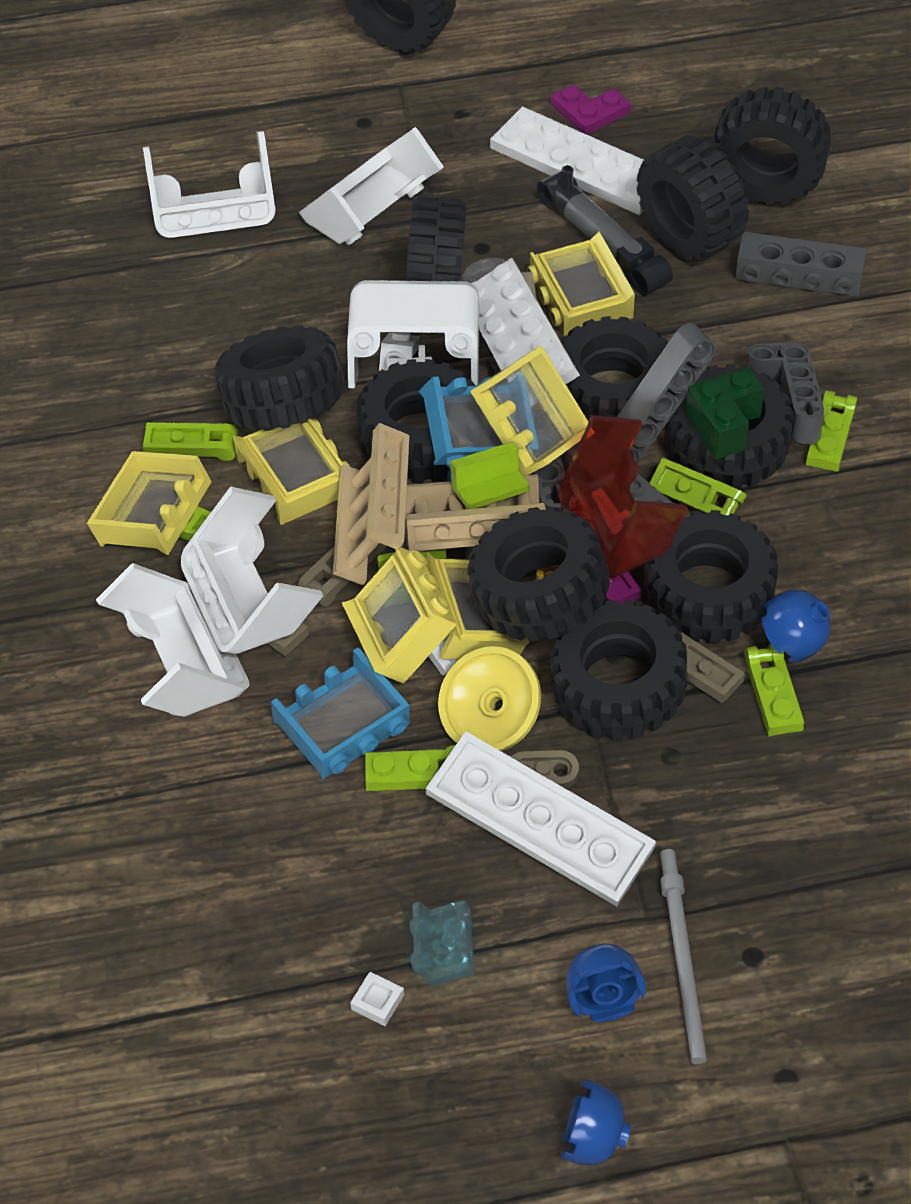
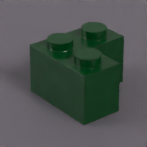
(722, 410)

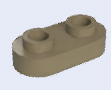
(548, 762)

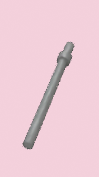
(673, 889)

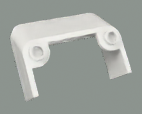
(373, 188)
(213, 211)
(413, 307)
(227, 583)
(170, 616)

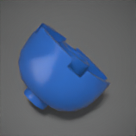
(797, 624)
(604, 982)
(595, 1125)

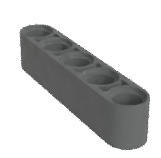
(667, 384)

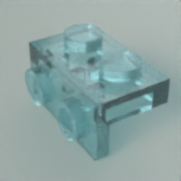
(442, 942)

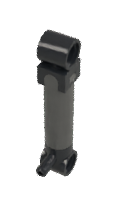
(632, 255)

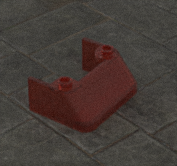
(599, 492)

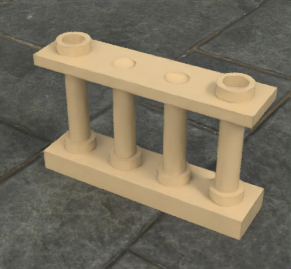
(371, 504)
(441, 520)

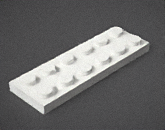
(551, 145)
(515, 321)
(541, 818)

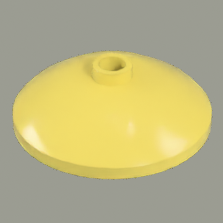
(475, 686)

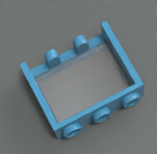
(456, 421)
(343, 716)

